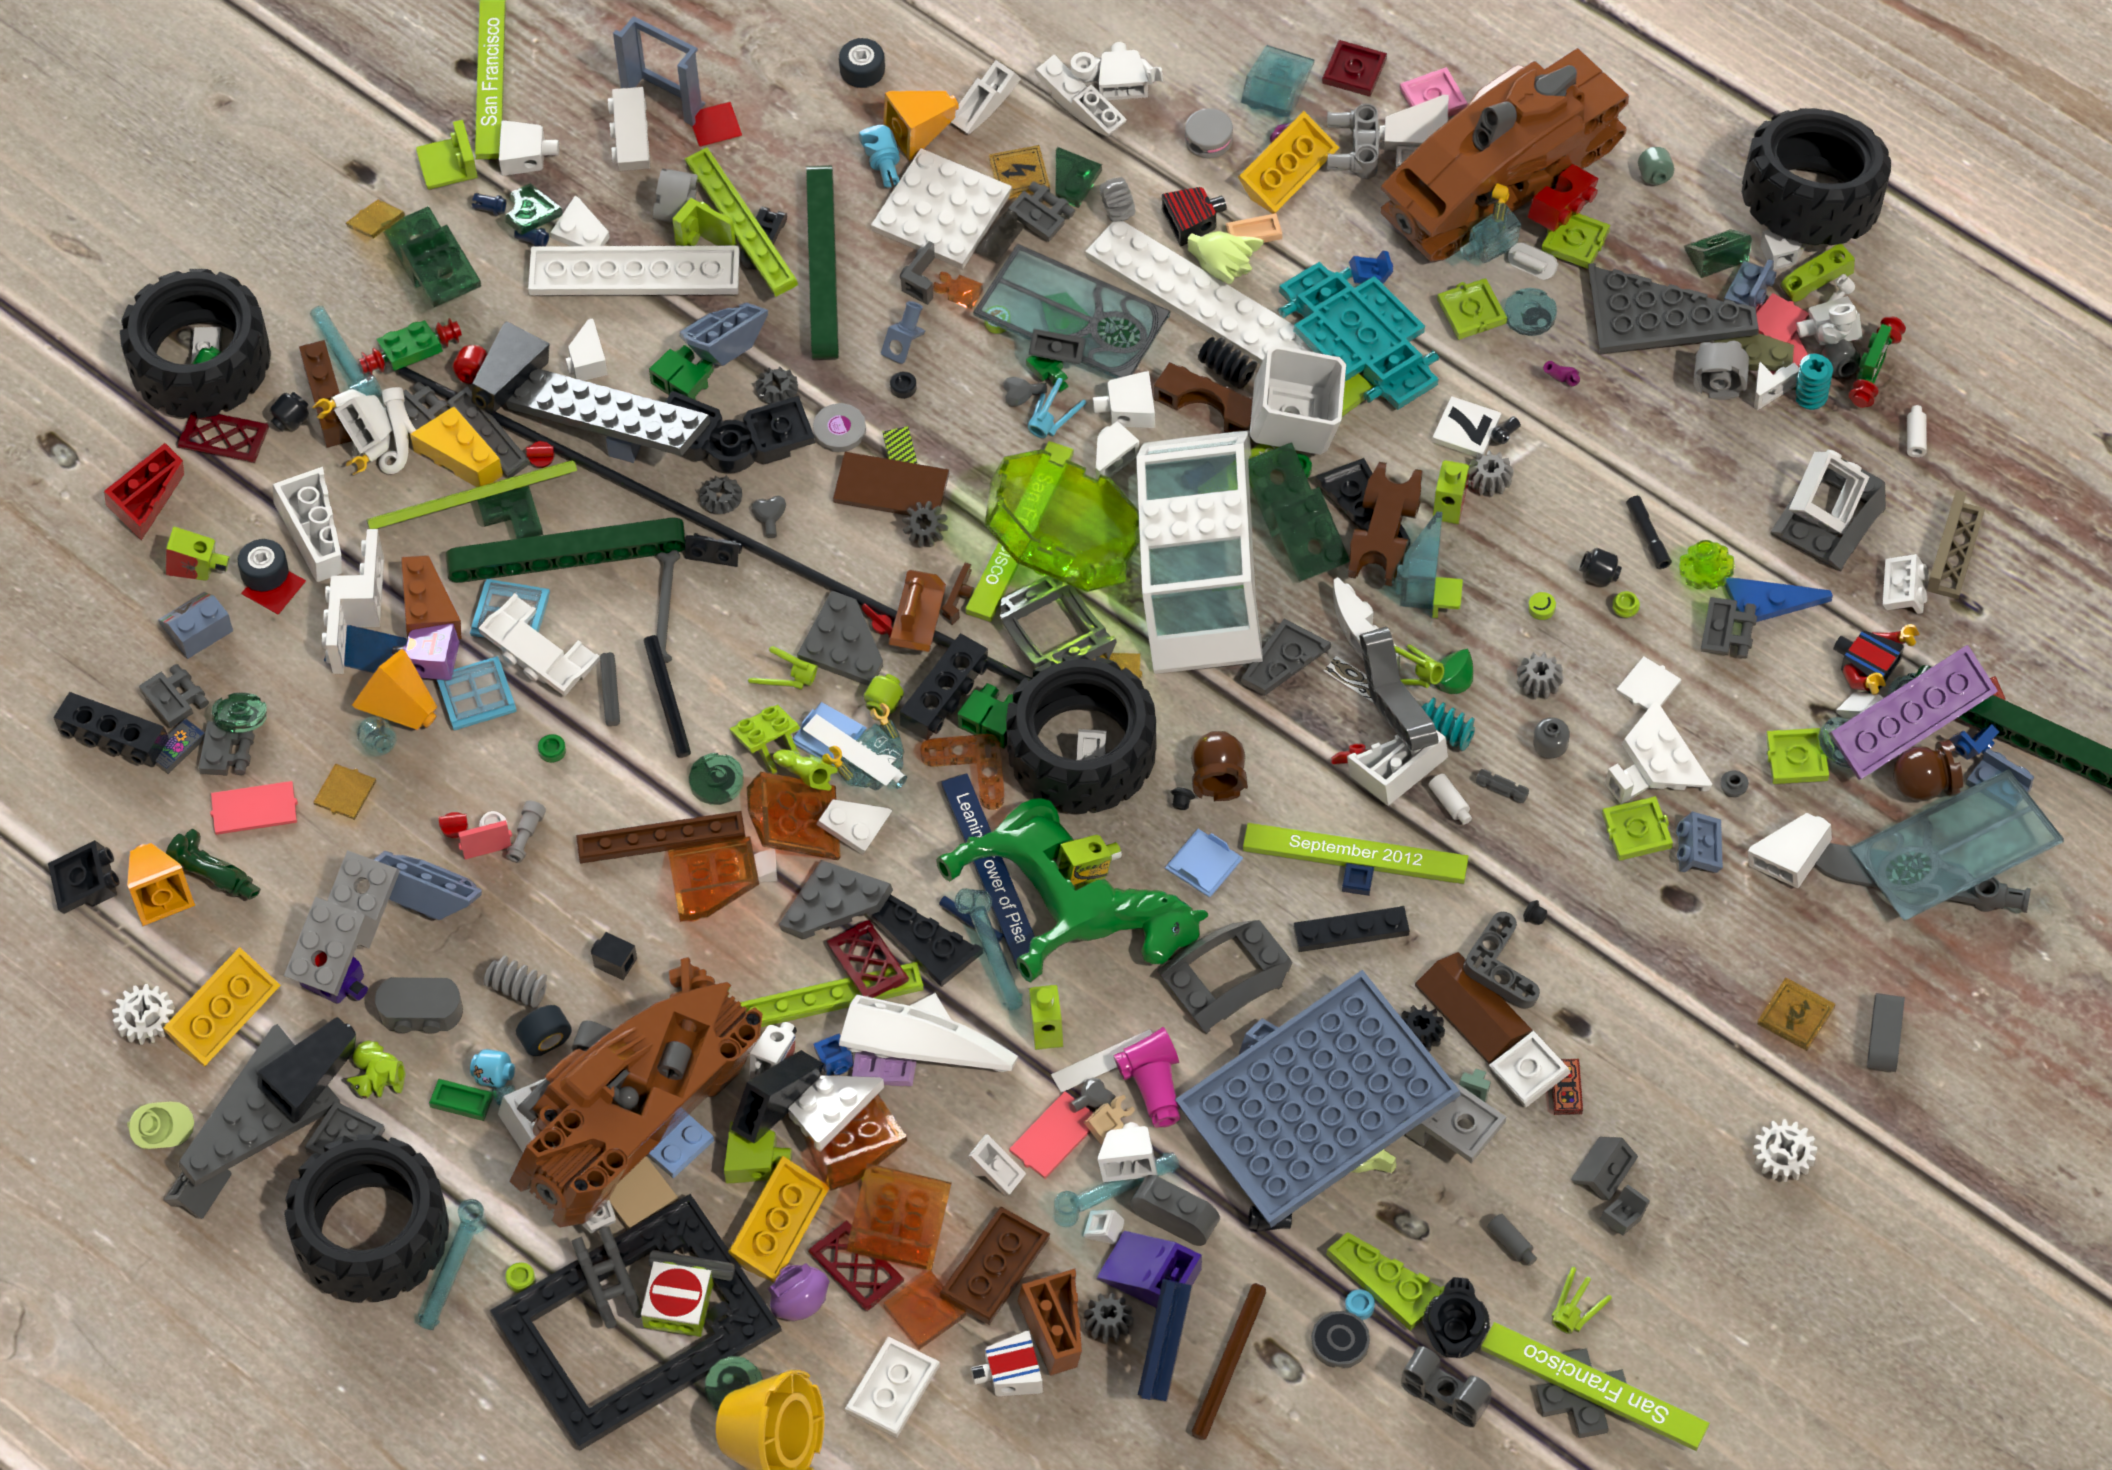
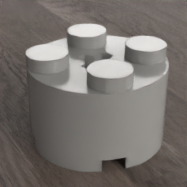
(673, 192)
(1721, 369)

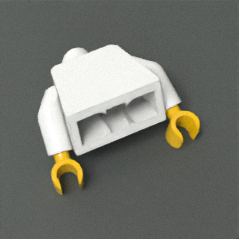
(364, 421)

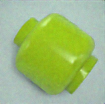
(883, 690)

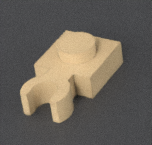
(1108, 1118)

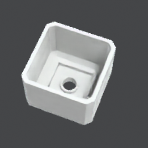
(1300, 384)

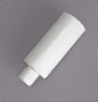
(1916, 432)
(1450, 798)

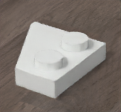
(853, 822)

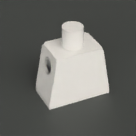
(523, 148)
(1128, 401)
(1127, 1154)

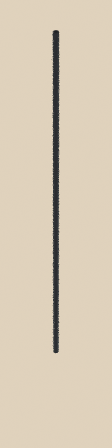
(701, 519)

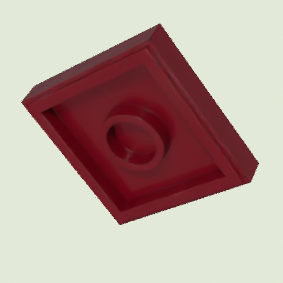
(1354, 68)

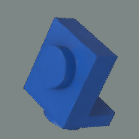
(1365, 268)
(1970, 747)
(835, 1057)

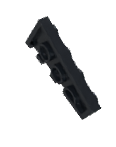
(1347, 489)
(934, 948)

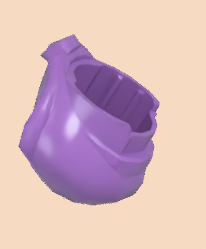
(798, 1292)

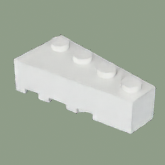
(309, 519)

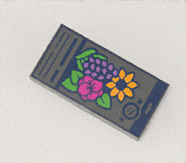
(180, 744)

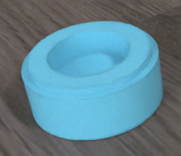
(1360, 1303)

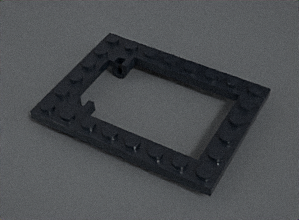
(675, 1227)

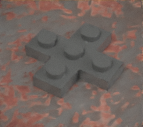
(1588, 1416)

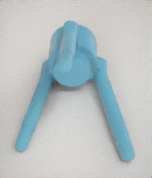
(1042, 421)

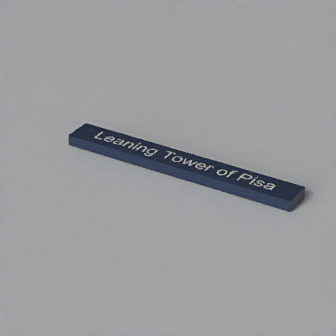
(991, 869)

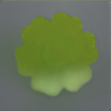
(1706, 565)

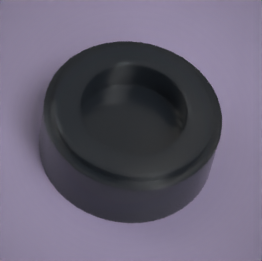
(903, 385)

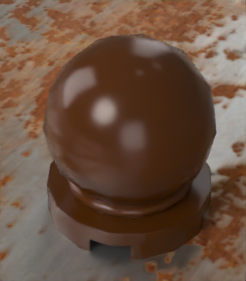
(1218, 766)
(1925, 772)

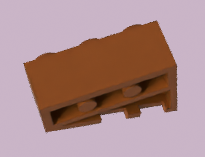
(425, 596)
(1053, 1319)

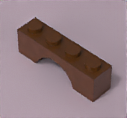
(323, 385)
(1181, 387)

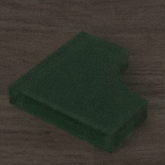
(531, 209)

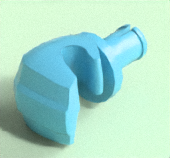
(883, 152)

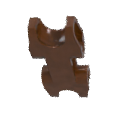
(1380, 542)

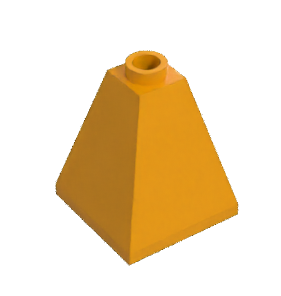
(917, 117)
(398, 694)
(157, 884)

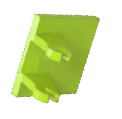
(763, 728)

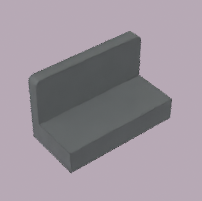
(1605, 1166)
(199, 1198)

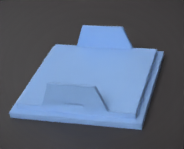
(815, 747)
(1204, 862)

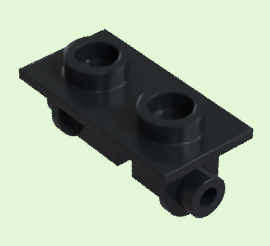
(712, 551)

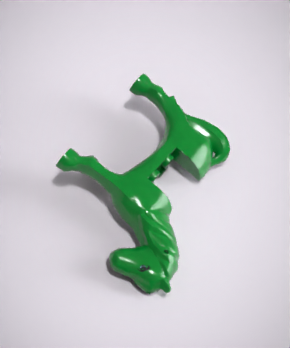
(1032, 840)

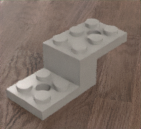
(342, 923)
(1445, 1127)

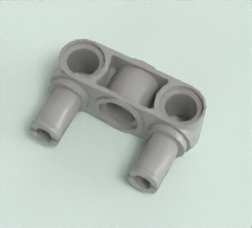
(1366, 140)

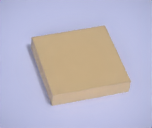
(641, 1194)

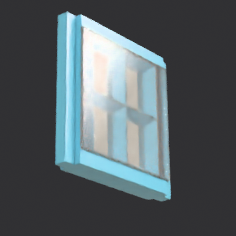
(497, 593)
(477, 693)

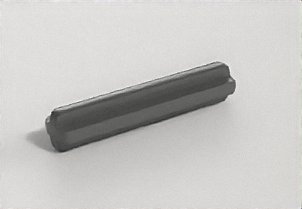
(610, 689)
(718, 1269)

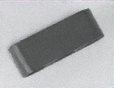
(1885, 1032)

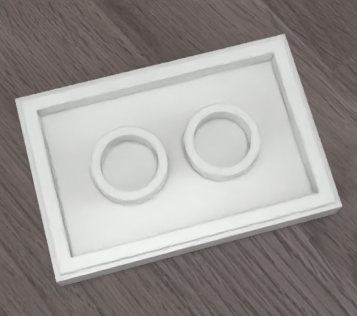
(892, 1387)

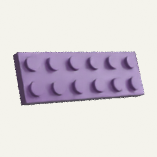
(1913, 712)

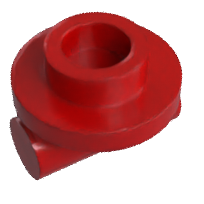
(540, 454)
(453, 823)

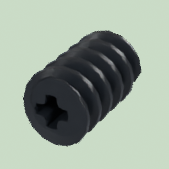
(1228, 364)

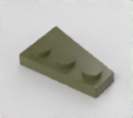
(1765, 349)

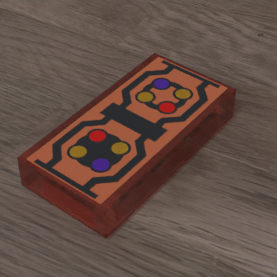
(1568, 1092)

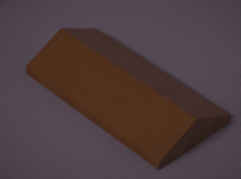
(1472, 1008)

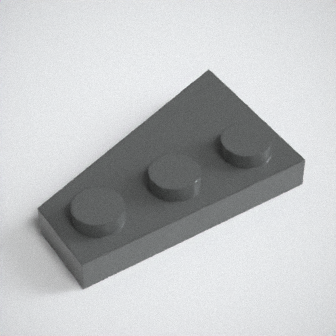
(1283, 656)

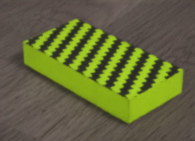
(899, 445)

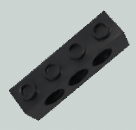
(961, 654)
(102, 719)

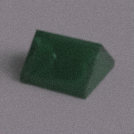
(1719, 251)

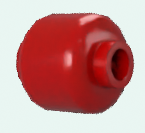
(469, 363)

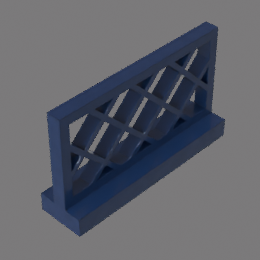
(1165, 1340)

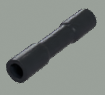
(1655, 545)

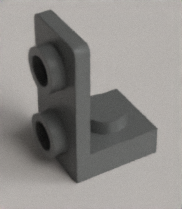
(911, 279)

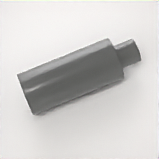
(1512, 1239)

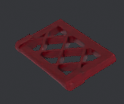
(255, 442)
(852, 937)
(831, 1267)

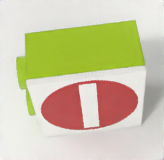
(677, 1298)

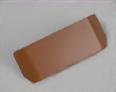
(918, 611)

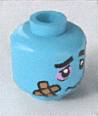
(492, 1068)

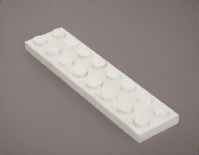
(634, 270)

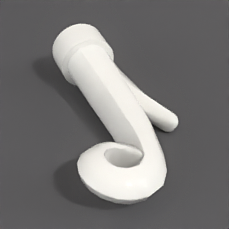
(401, 425)

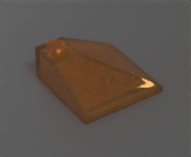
(787, 815)
(711, 876)
(864, 1140)

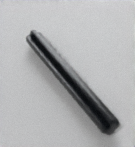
(667, 696)

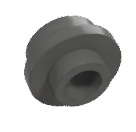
(1734, 790)

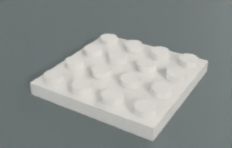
(943, 206)

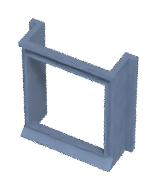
(632, 65)

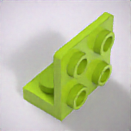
(448, 160)
(698, 221)

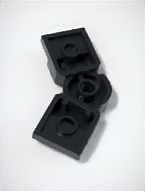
(763, 436)

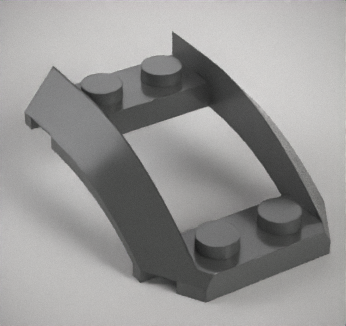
(1821, 543)
(1041, 593)
(1195, 995)

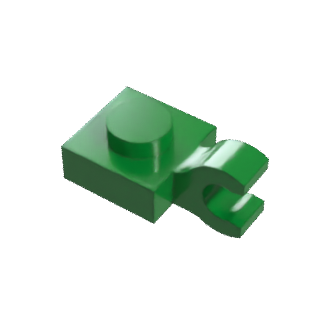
(1047, 368)

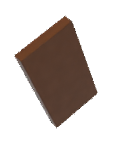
(888, 484)
(994, 1265)

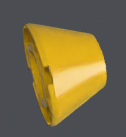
(773, 1423)

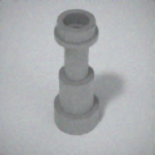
(532, 814)

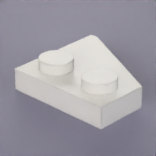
(579, 227)

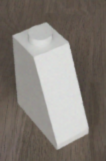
(1415, 123)
(1792, 849)

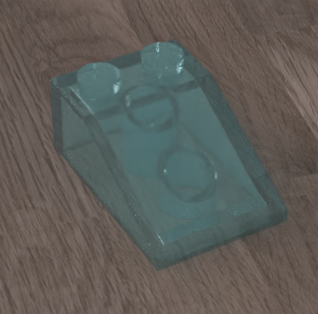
(1276, 81)
(1419, 571)

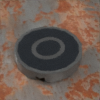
(1340, 1339)

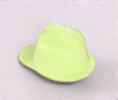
(161, 1125)

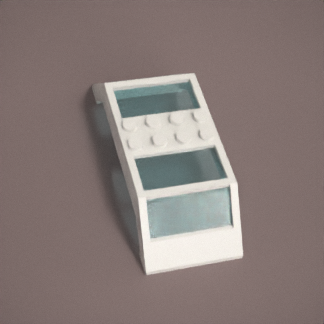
(1198, 552)

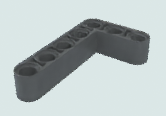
(1391, 695)

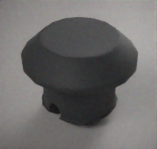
(1182, 798)
(1535, 913)

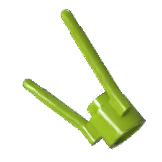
(1427, 669)
(802, 672)
(1568, 1317)

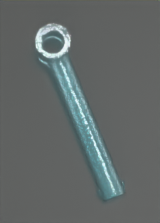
(361, 383)
(977, 905)
(1103, 1192)
(453, 1262)

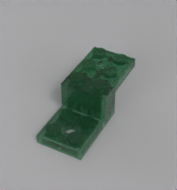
(432, 257)
(1296, 512)

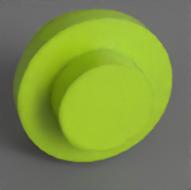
(1626, 604)

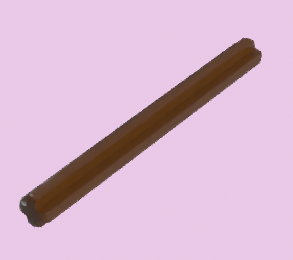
(1229, 1361)

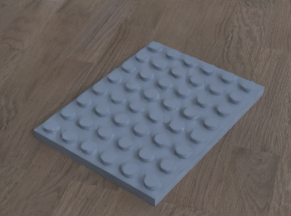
(1317, 1098)

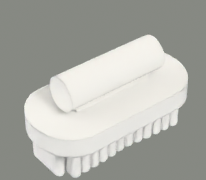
(1533, 260)

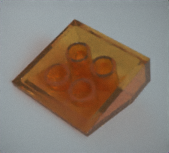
(899, 1216)

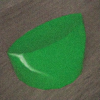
(1457, 672)

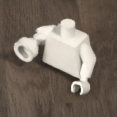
(1119, 72)
(1835, 318)

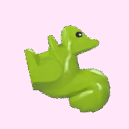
(810, 769)
(380, 1069)

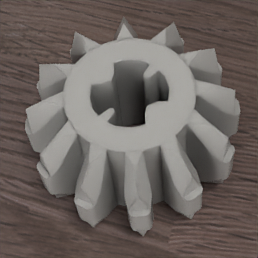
(1117, 199)
(1490, 473)
(1540, 675)

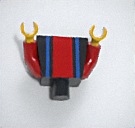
(1873, 657)

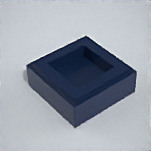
(1357, 879)

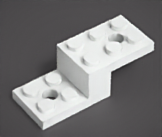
(354, 601)

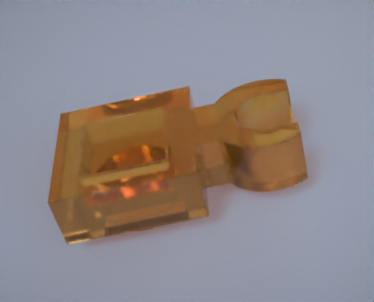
(960, 291)

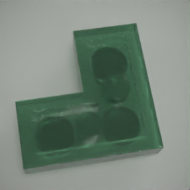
(514, 506)

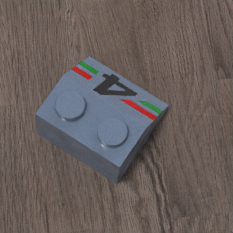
(197, 624)

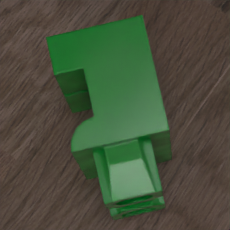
(678, 373)
(985, 713)

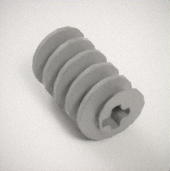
(515, 981)

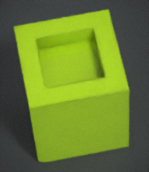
(1447, 594)

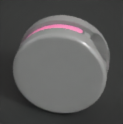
(1209, 133)

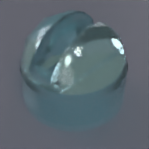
(498, 1093)

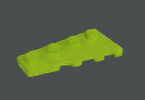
(1387, 1280)

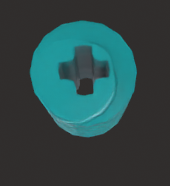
(1813, 381)
(1449, 726)

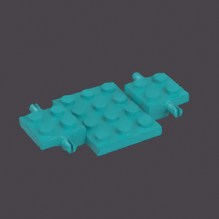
(1364, 329)

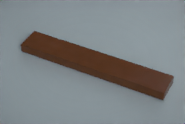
(659, 837)

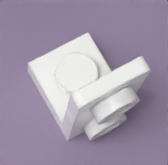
(1625, 783)

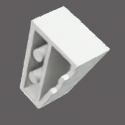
(629, 128)
(1393, 769)

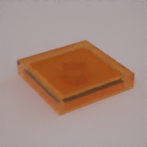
(922, 1311)

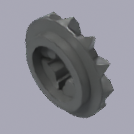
(769, 392)
(727, 502)

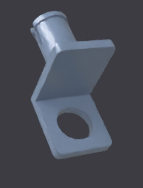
(903, 332)

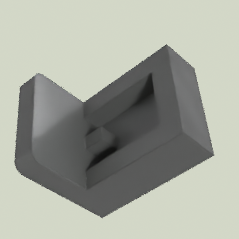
(1626, 1210)

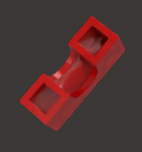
(1573, 190)

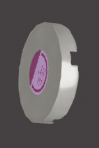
(839, 427)

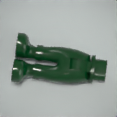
(223, 874)

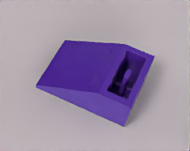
(1143, 1262)

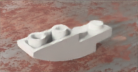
(1078, 99)
(1353, 615)

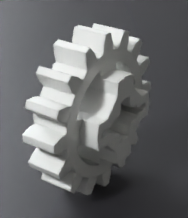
(134, 1008)
(1789, 1140)

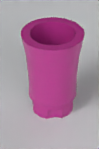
(1151, 1049)
(1158, 1093)

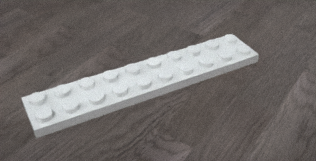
(1191, 291)

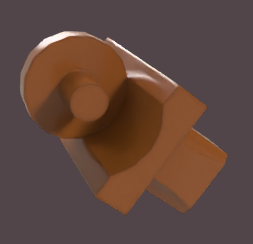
(689, 977)

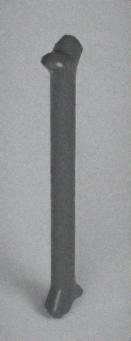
(668, 561)

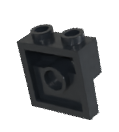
(83, 877)

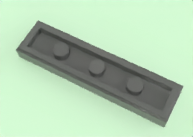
(510, 455)

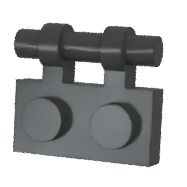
(1037, 216)
(419, 414)
(1720, 624)
(165, 698)
(217, 751)

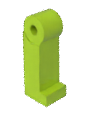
(1818, 272)

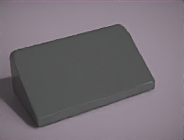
(1057, 346)

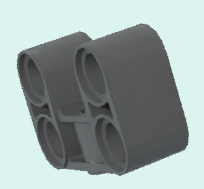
(1425, 1379)

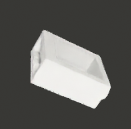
(1847, 501)

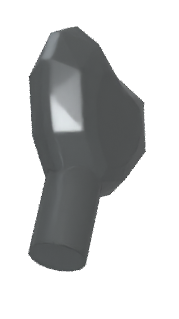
(1020, 390)
(769, 512)
(1092, 1094)

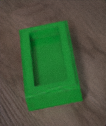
(461, 1099)

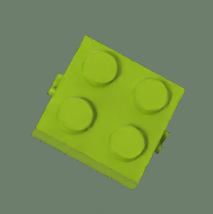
(1577, 240)
(1472, 308)
(1796, 756)
(1637, 828)

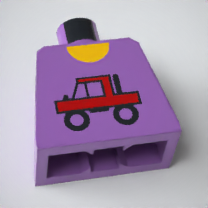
(432, 651)

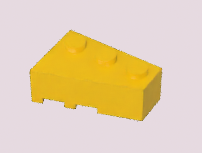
(458, 447)

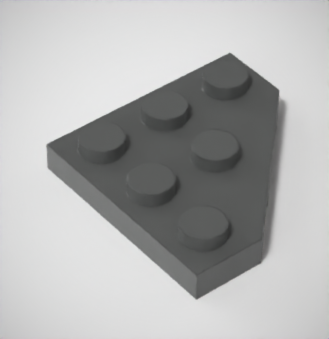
(842, 641)
(832, 899)

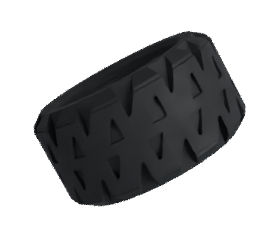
(1809, 209)
(186, 300)
(1081, 685)
(354, 1166)

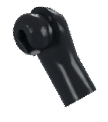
(1501, 432)

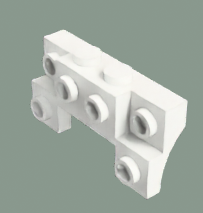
(534, 652)

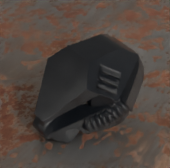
(1456, 1319)

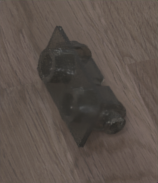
(1000, 237)

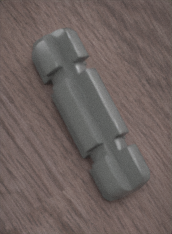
(1502, 785)

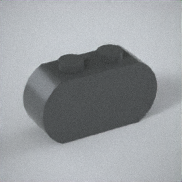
(419, 1004)
(1175, 1210)

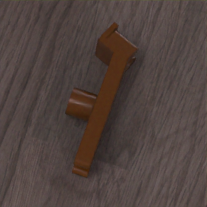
(959, 589)

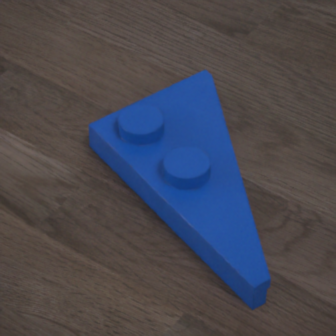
(1774, 598)

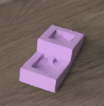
(892, 1070)

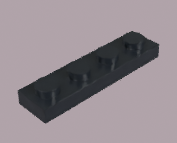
(1351, 929)

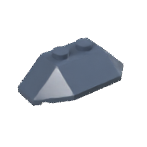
(725, 333)
(429, 887)

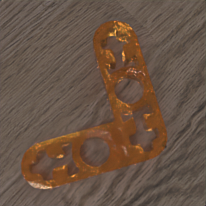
(975, 754)

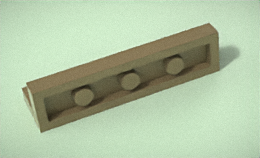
(1947, 540)

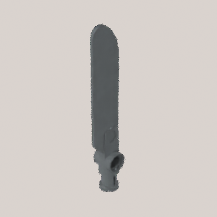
(1843, 866)

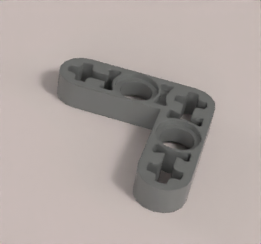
(1491, 966)

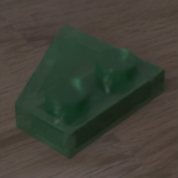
(1074, 176)

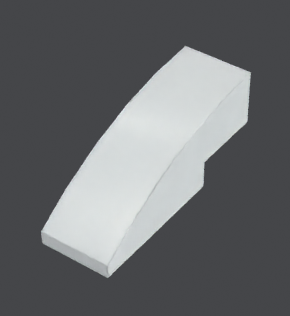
(985, 97)

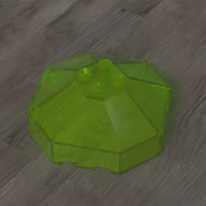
(1062, 520)

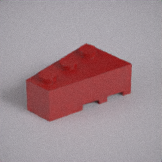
(145, 489)

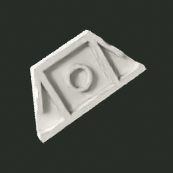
(1663, 754)
(832, 1104)

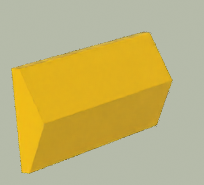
(1287, 163)
(221, 1007)
(778, 1220)

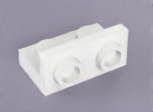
(1905, 583)

